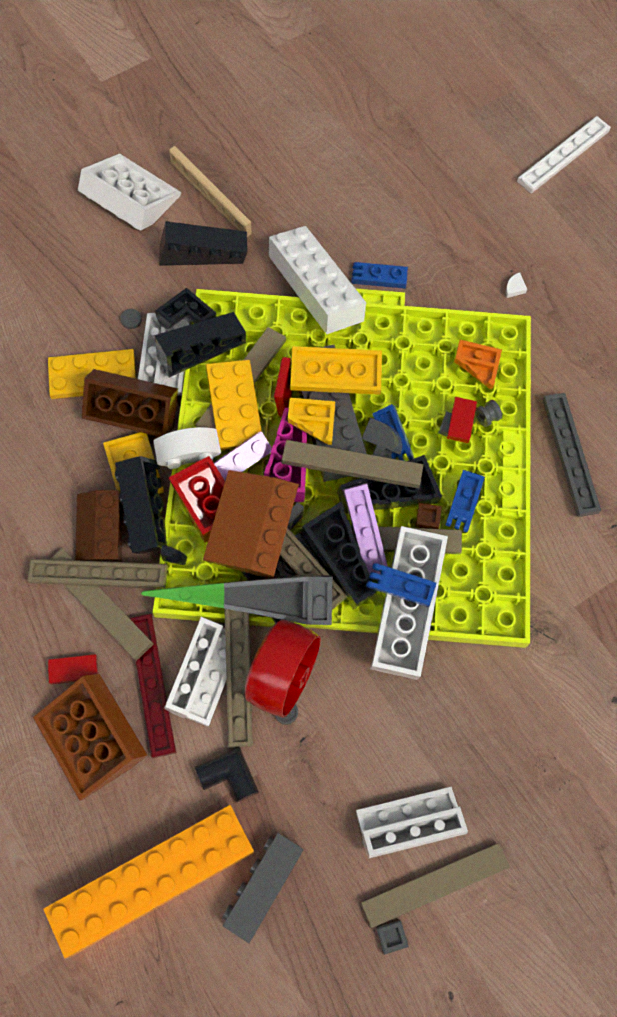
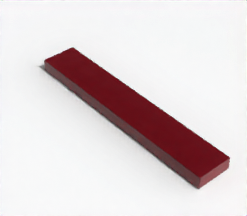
(154, 693)

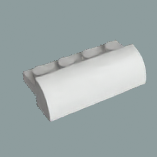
(150, 367)
(200, 675)
(410, 822)

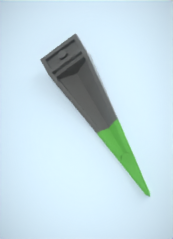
(291, 598)

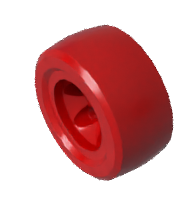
(281, 667)

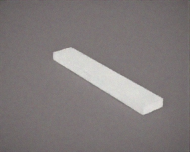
(563, 154)

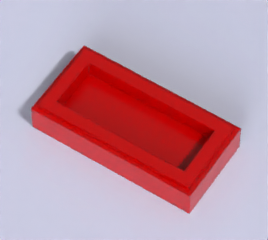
(461, 420)
(71, 668)

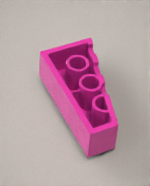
(282, 471)

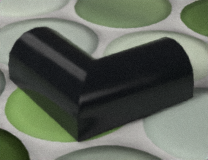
(181, 306)
(229, 767)

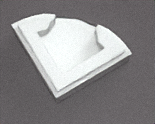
(515, 286)

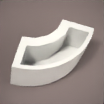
(186, 446)

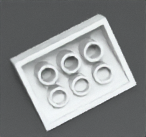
(127, 190)

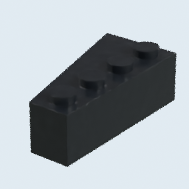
(201, 245)
(198, 342)
(390, 495)
(141, 503)
(339, 553)

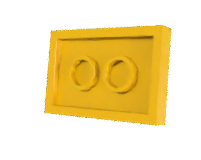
(127, 448)

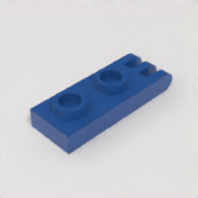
(379, 275)
(390, 417)
(465, 500)
(402, 585)

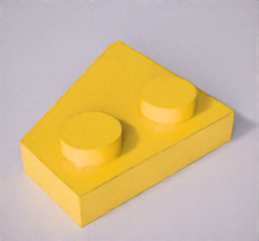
(313, 417)

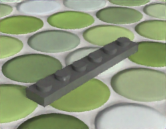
(571, 455)

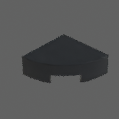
(173, 555)

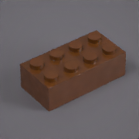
(129, 403)

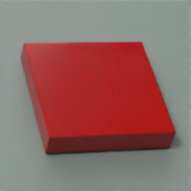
(282, 391)

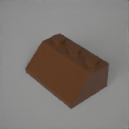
(99, 526)

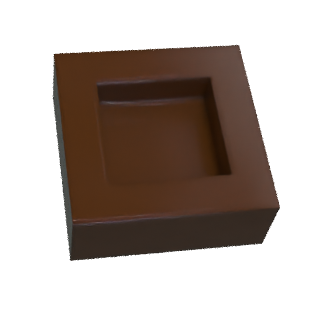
(428, 516)

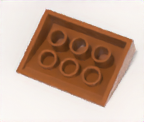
(251, 523)
(89, 735)

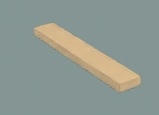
(209, 191)

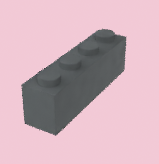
(262, 889)

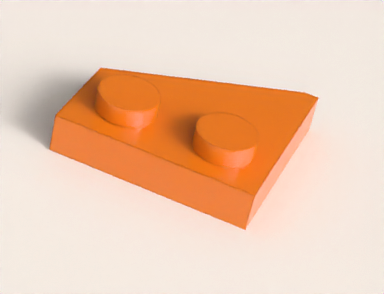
(479, 361)

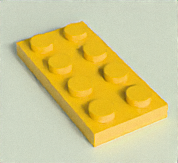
(336, 370)
(69, 371)
(233, 402)

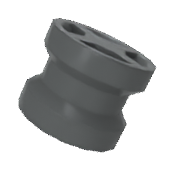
(488, 413)

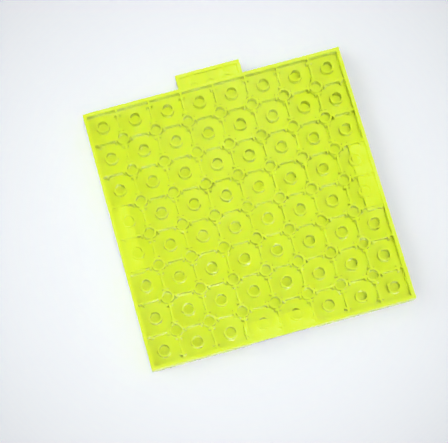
(484, 588)

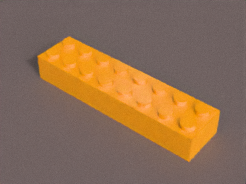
(147, 882)

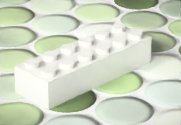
(316, 279)
(403, 623)

